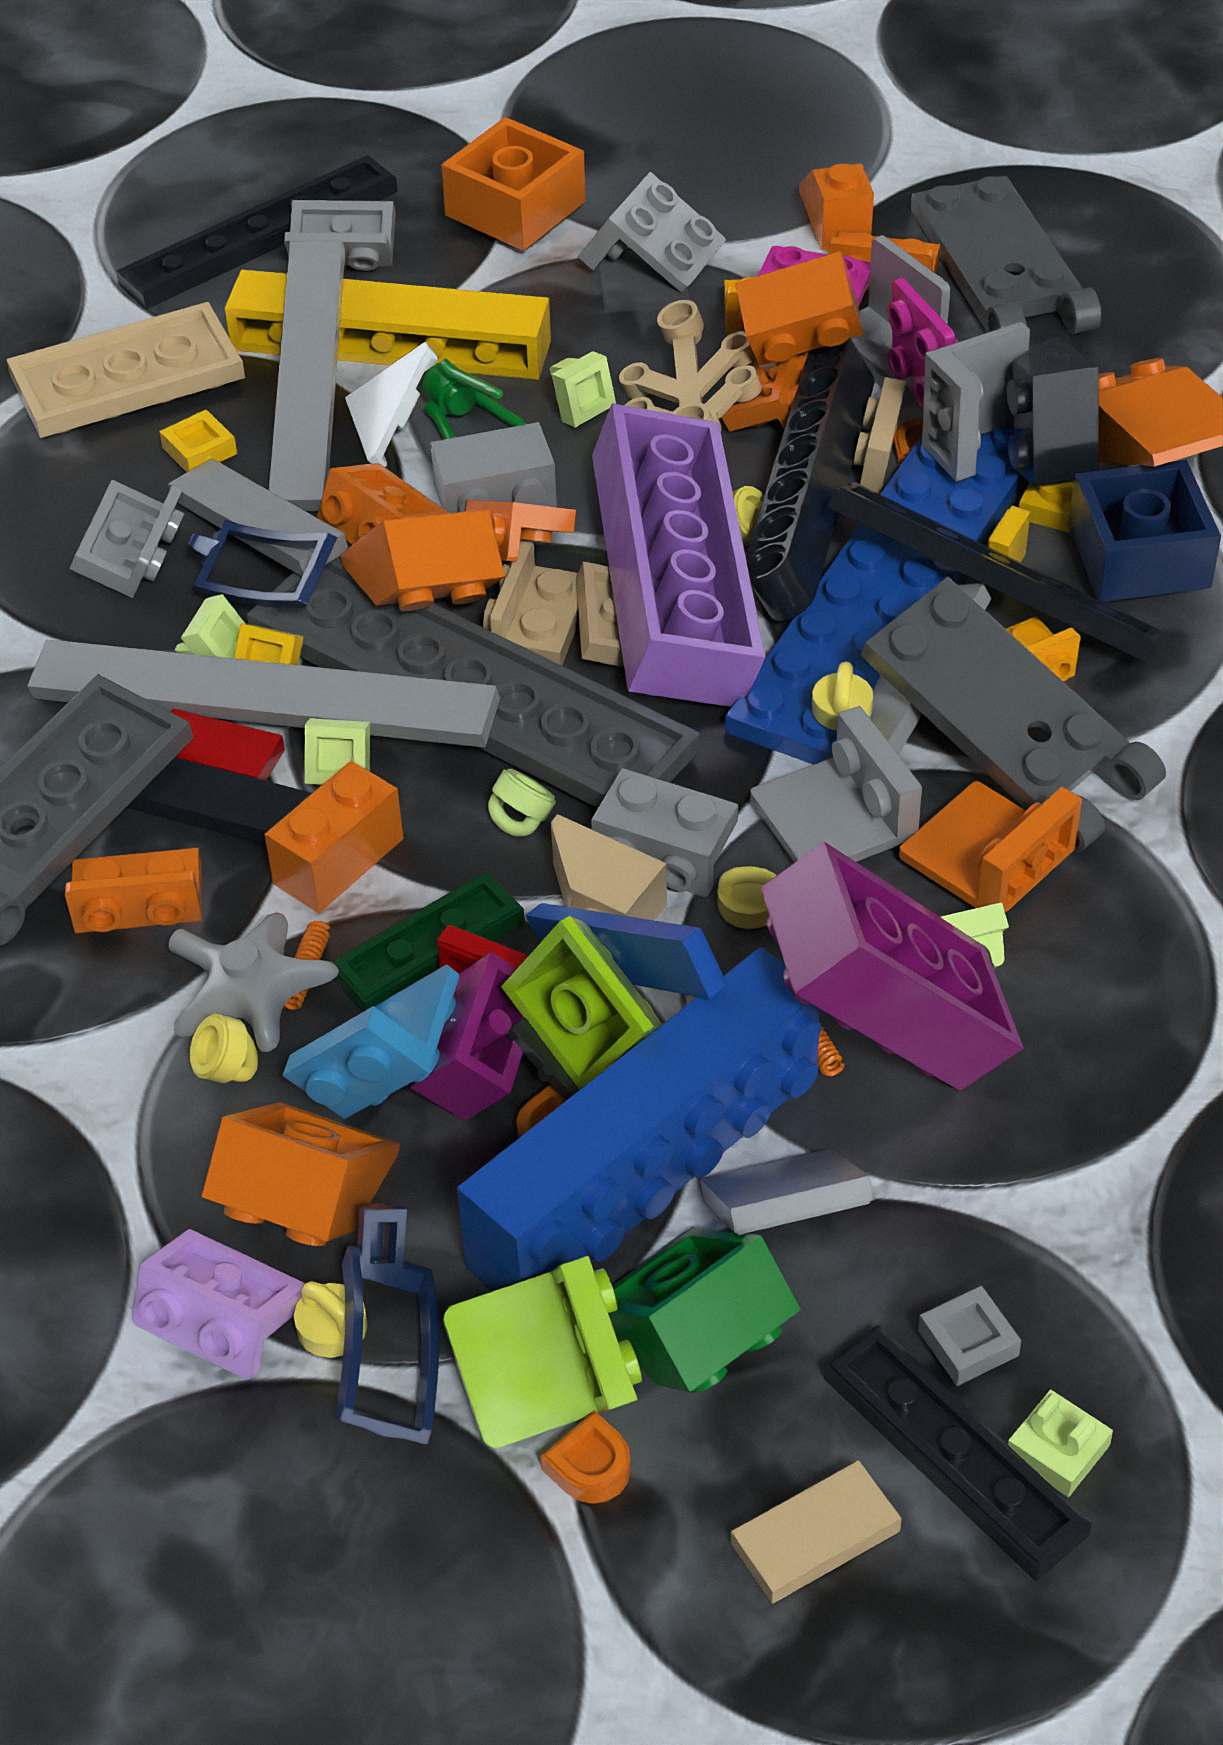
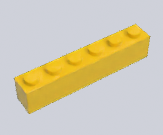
(388, 320)

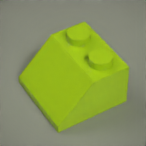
(580, 1001)

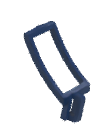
(210, 548)
(367, 1263)

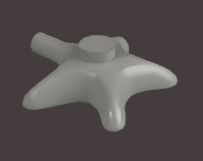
(247, 979)

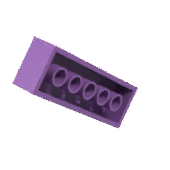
(676, 557)

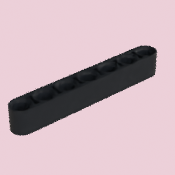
(812, 461)

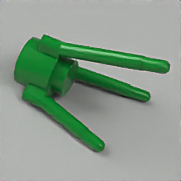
(456, 392)

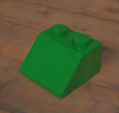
(701, 1307)

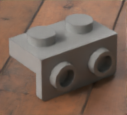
(362, 225)
(125, 537)
(670, 825)

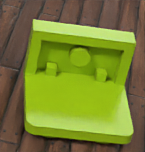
(541, 1353)

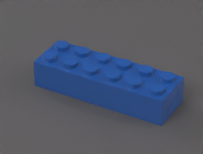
(641, 1129)

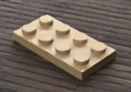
(125, 369)

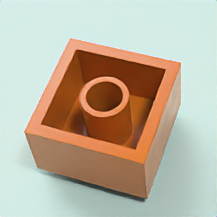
(514, 183)

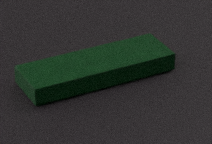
(410, 947)

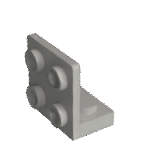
(660, 231)
(888, 264)
(969, 395)
(854, 801)

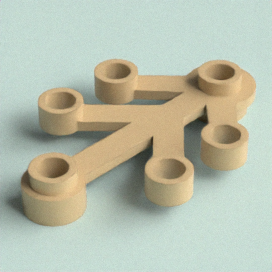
(683, 329)

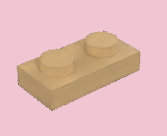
(881, 419)
(598, 615)

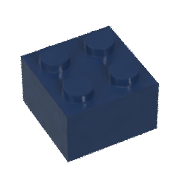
(1143, 531)

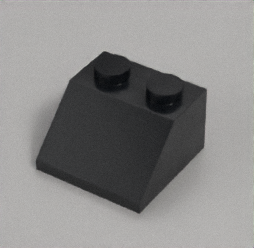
(1054, 413)

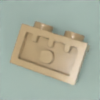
(535, 606)

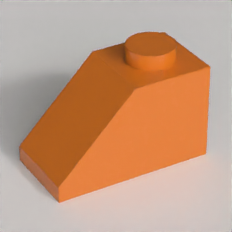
(838, 201)

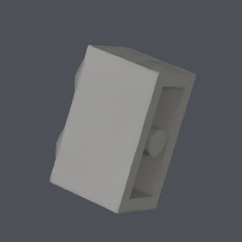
(495, 466)

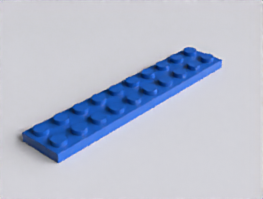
(864, 592)

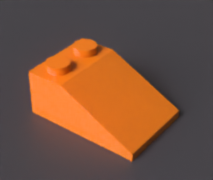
(1157, 415)

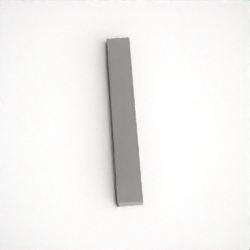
(274, 691)

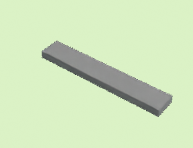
(307, 372)

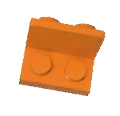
(992, 847)

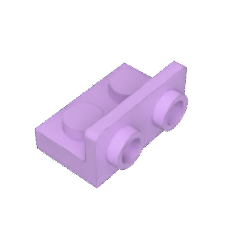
(213, 1301)

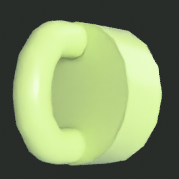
(523, 795)

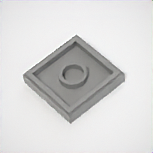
(786, 1191)

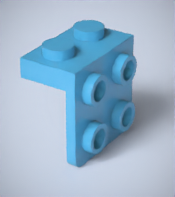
(377, 1048)

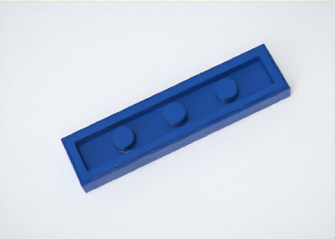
(646, 950)

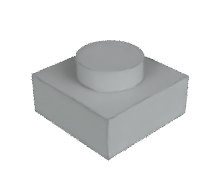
(969, 1335)

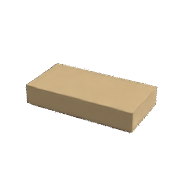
(815, 1531)

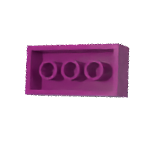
(889, 968)

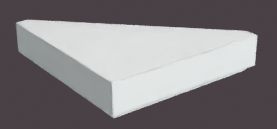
(388, 401)

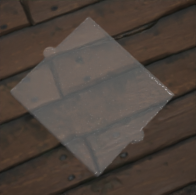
(634, 285)

